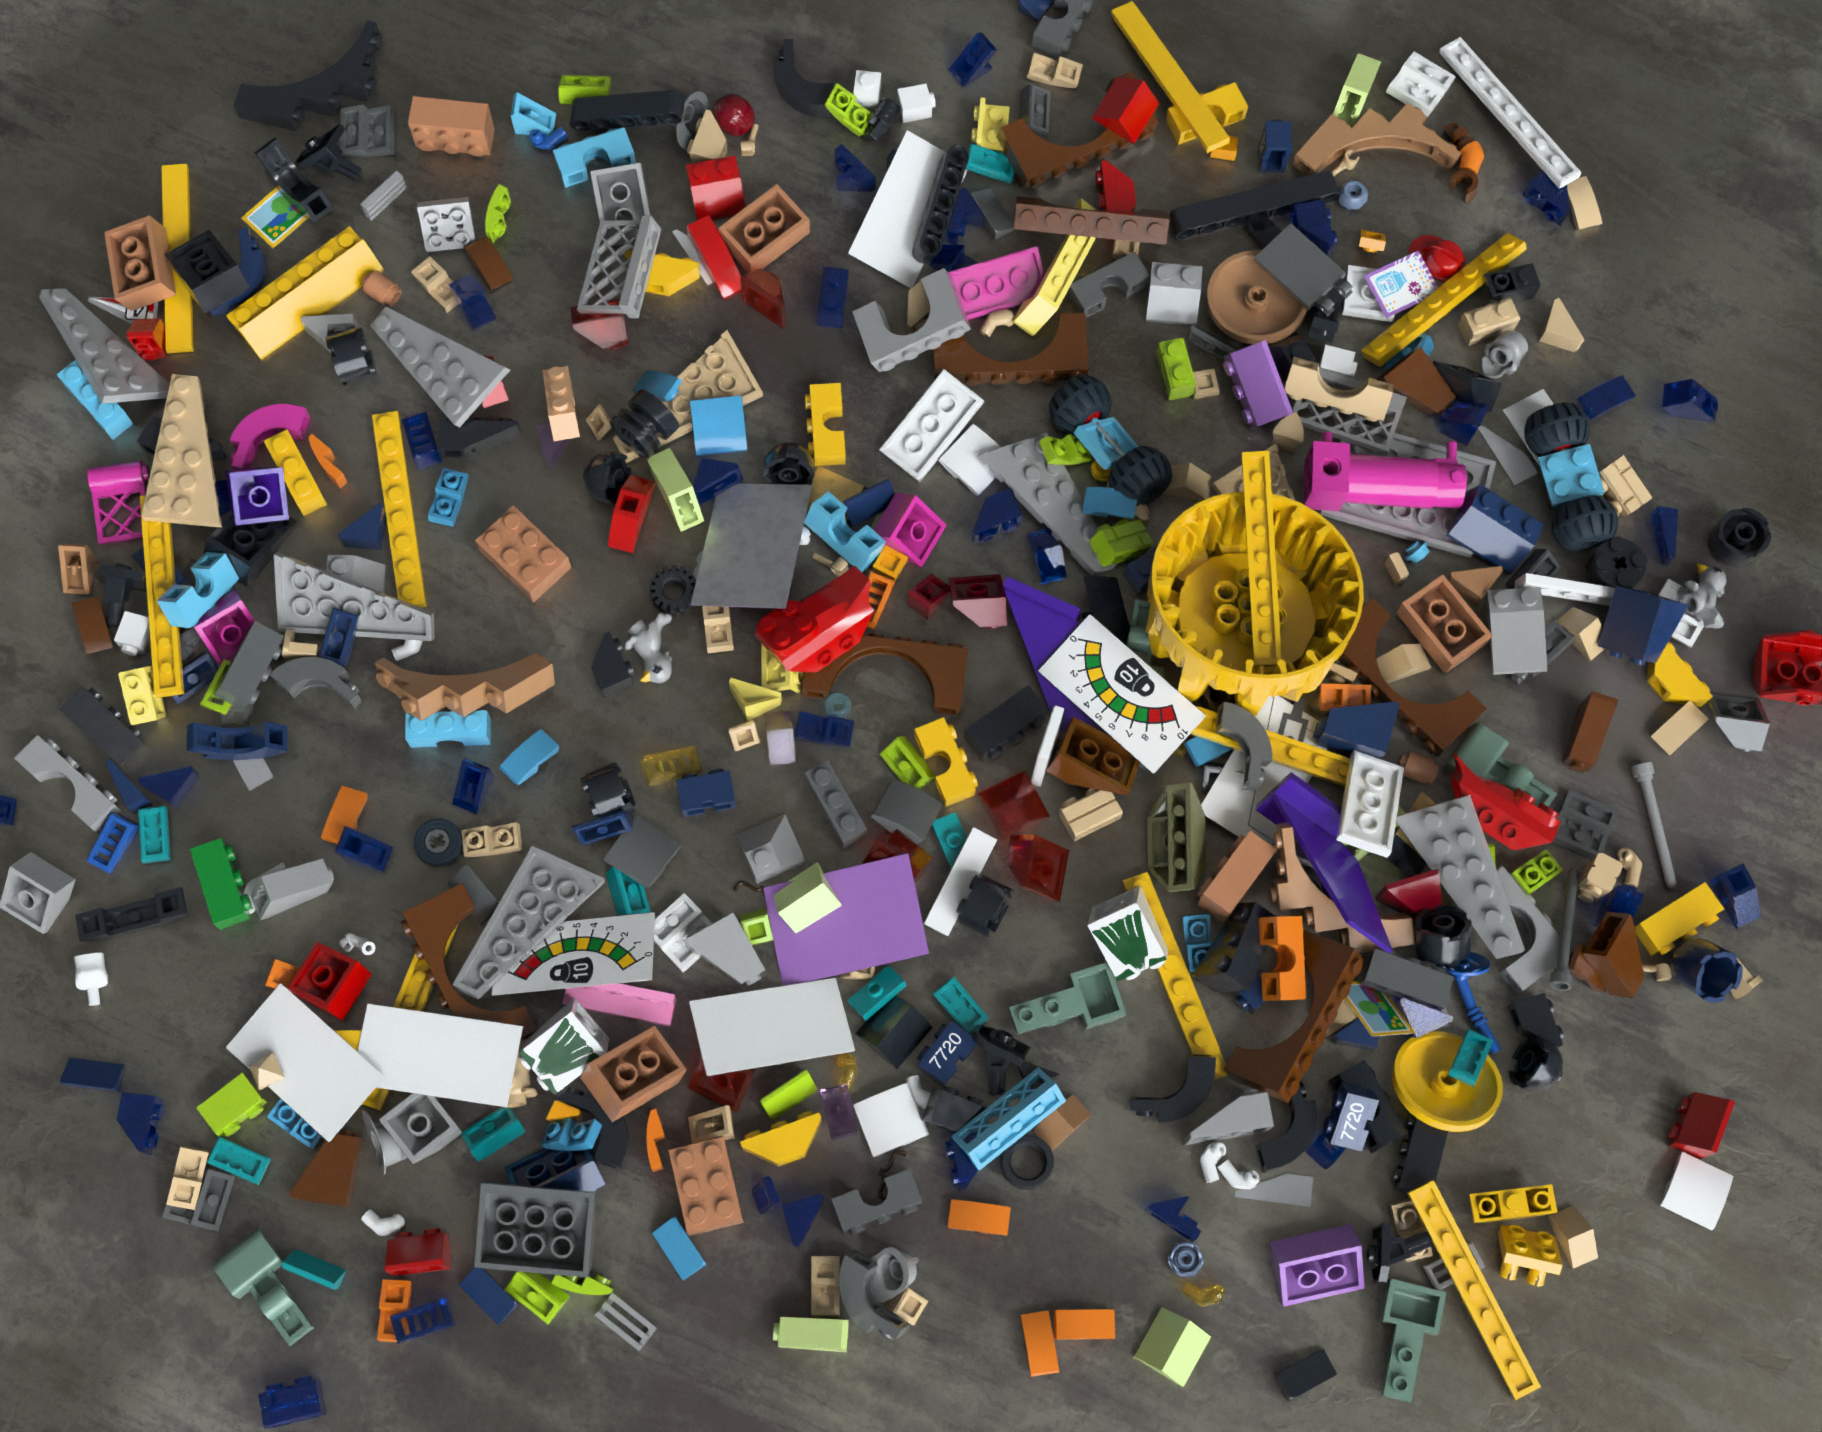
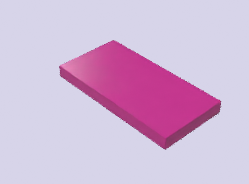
(998, 282)

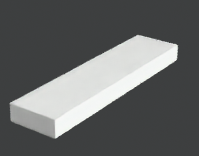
(1567, 589)
(956, 886)

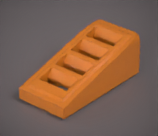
(889, 584)

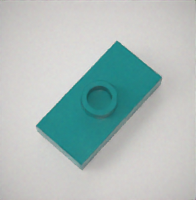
(989, 163)
(154, 834)
(950, 836)
(877, 993)
(960, 1006)
(1470, 1057)
(238, 1160)

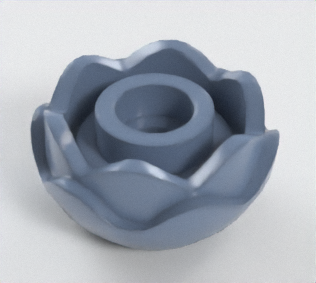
(1353, 201)
(1188, 1250)

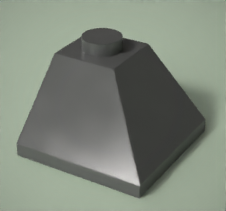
(1740, 720)

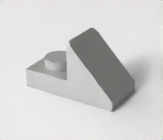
(327, 325)

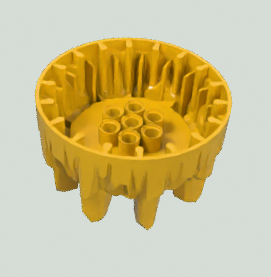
(1207, 557)

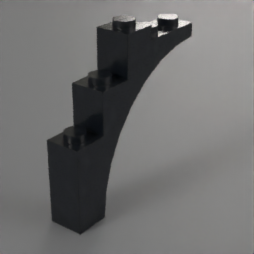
(322, 93)

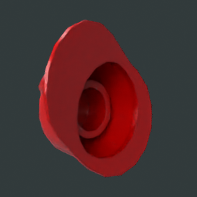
(1440, 256)

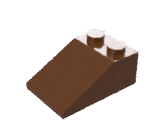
(1092, 759)

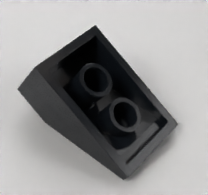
(207, 271)
(249, 545)

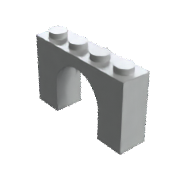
(945, 322)
(1543, 939)

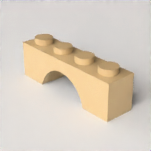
(1369, 399)

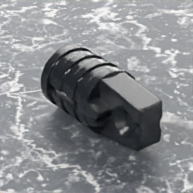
(881, 119)

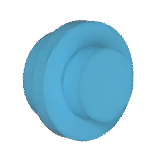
(1416, 552)

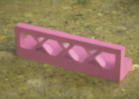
(625, 1002)

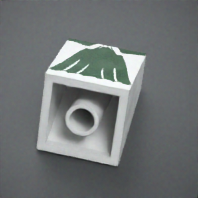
(1128, 934)
(563, 1047)

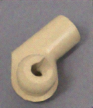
(994, 319)
(1631, 864)

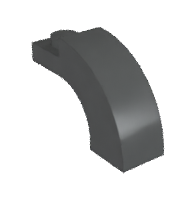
(315, 671)
(1251, 737)
(860, 1300)

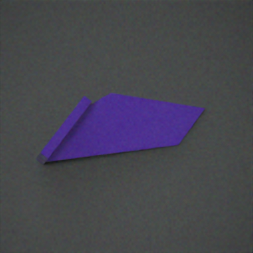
(1044, 628)
(1316, 828)

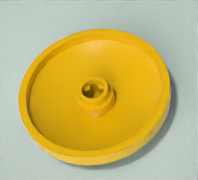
(1434, 1096)

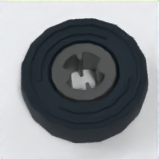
(432, 830)

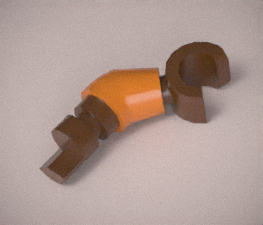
(1470, 159)

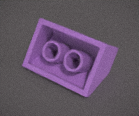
(1257, 384)
(1317, 1264)

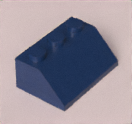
(1494, 529)
(557, 1170)

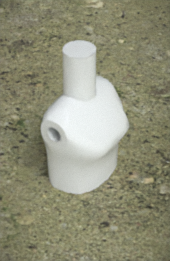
(91, 975)

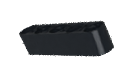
(627, 110)
(947, 195)

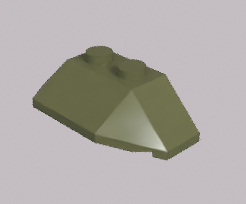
(1177, 838)

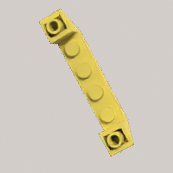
(1056, 282)

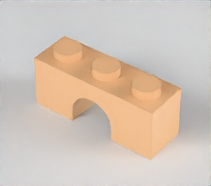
(560, 403)

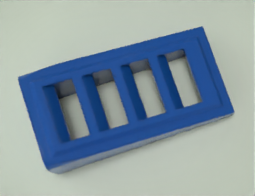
(104, 837)

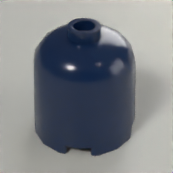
(1706, 969)

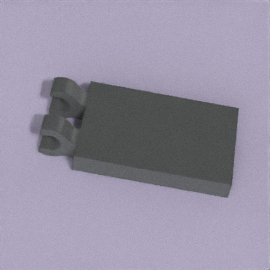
(1303, 270)

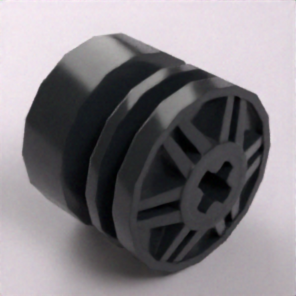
(644, 424)

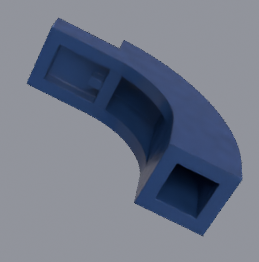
(253, 267)
(244, 743)

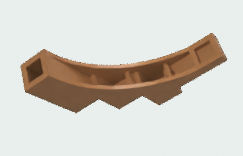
(1370, 132)
(464, 694)
(1298, 891)

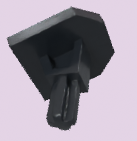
(327, 155)
(118, 588)
(1000, 1051)
(1391, 1250)

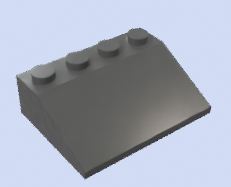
(535, 1229)

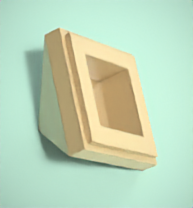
(599, 422)
(744, 735)
(266, 1071)

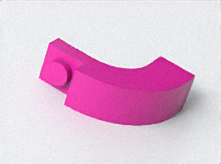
(263, 425)

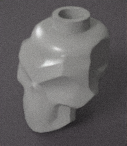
(1503, 354)

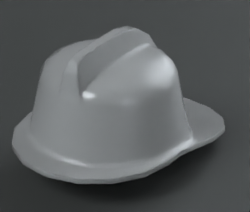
(385, 1147)
(894, 1272)

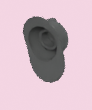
(694, 108)

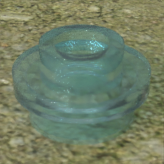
(841, 699)

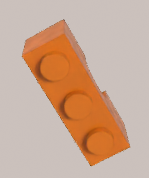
(1288, 977)

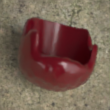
(733, 114)

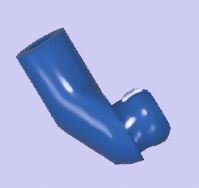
(547, 141)

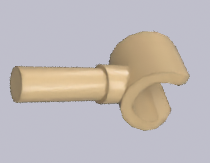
(748, 147)
(1346, 163)
(837, 567)
(1662, 971)

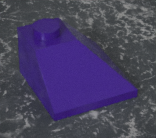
(257, 495)

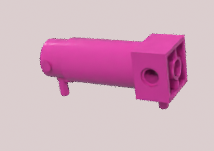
(1342, 477)

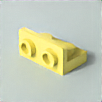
(990, 120)
(776, 676)
(140, 697)

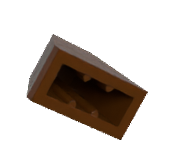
(1420, 383)
(1589, 731)
(1616, 955)
(332, 1172)

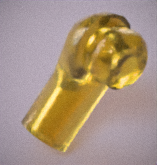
(849, 1074)
(1205, 1296)

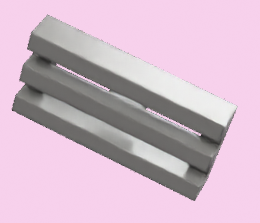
(383, 195)
(1432, 1277)
(607, 1307)

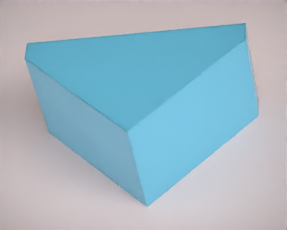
(531, 116)

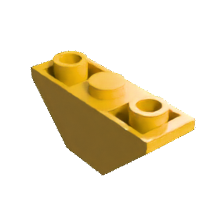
(669, 273)
(1675, 680)
(785, 1141)
(1512, 1204)

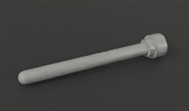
(1644, 774)

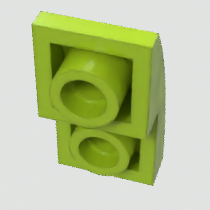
(847, 111)
(495, 222)
(1064, 451)
(1537, 872)
(591, 1286)

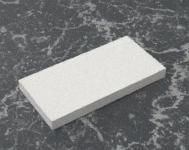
(931, 425)
(1047, 745)
(1370, 804)

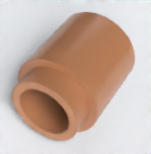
(381, 288)
(1418, 767)

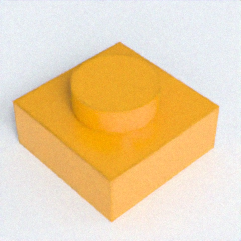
(1371, 241)
(890, 563)

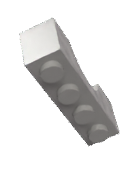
(44, 763)

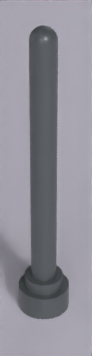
(1561, 978)

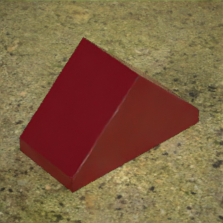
(927, 595)

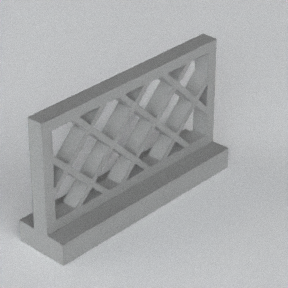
(637, 267)
(1340, 431)

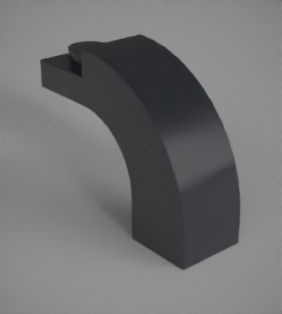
(796, 91)
(291, 183)
(1322, 326)
(1188, 1098)
(614, 1135)
(1285, 1149)

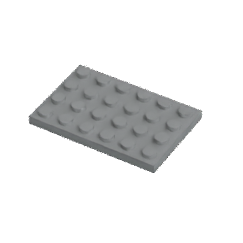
(1413, 523)

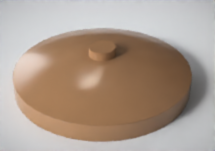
(1250, 302)

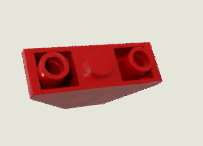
(1116, 189)
(630, 513)

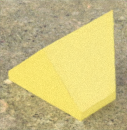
(754, 699)

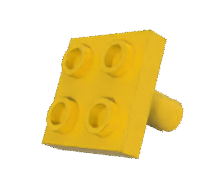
(1530, 1250)

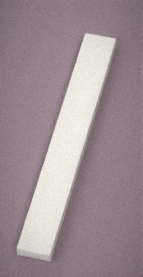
(1510, 112)

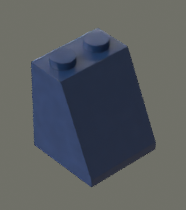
(1640, 624)
(1357, 728)

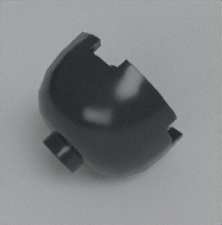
(789, 465)
(606, 476)
(1537, 1065)

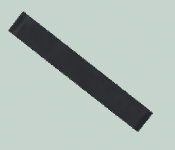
(1245, 206)

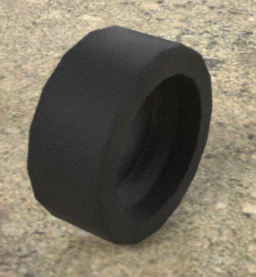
(1048, 1161)

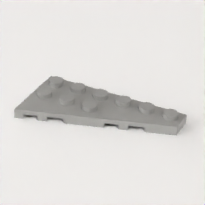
(106, 360)
(445, 369)
(1048, 495)
(309, 594)
(1455, 845)
(531, 908)

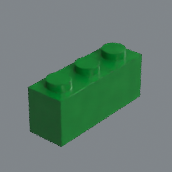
(221, 883)

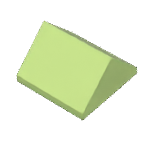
(806, 898)
(1172, 1346)

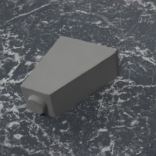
(291, 887)
(728, 950)

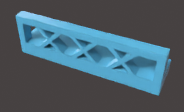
(1012, 1121)

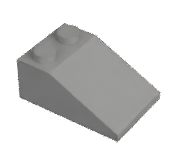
(621, 196)
(1517, 629)
(1243, 1117)

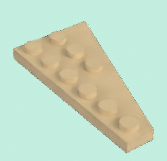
(714, 375)

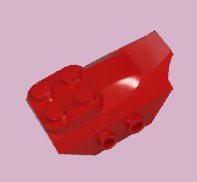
(820, 625)
(1789, 667)
(1505, 813)

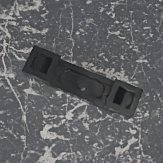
(131, 917)

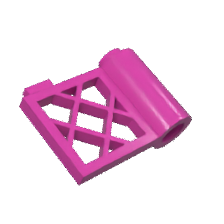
(117, 481)

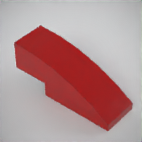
(715, 256)

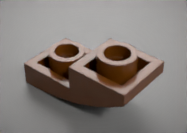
(489, 263)
(92, 625)
(1582, 969)

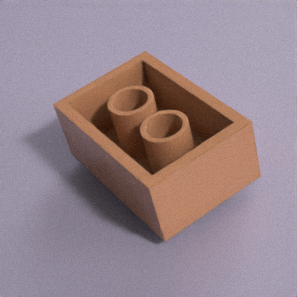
(451, 126)
(764, 229)
(138, 263)
(523, 554)
(1444, 624)
(1234, 876)
(633, 1073)
(706, 1186)

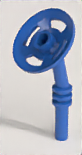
(1461, 974)

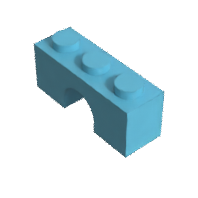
(610, 146)
(108, 415)
(828, 521)
(186, 604)
(444, 726)

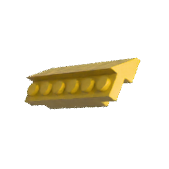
(304, 290)

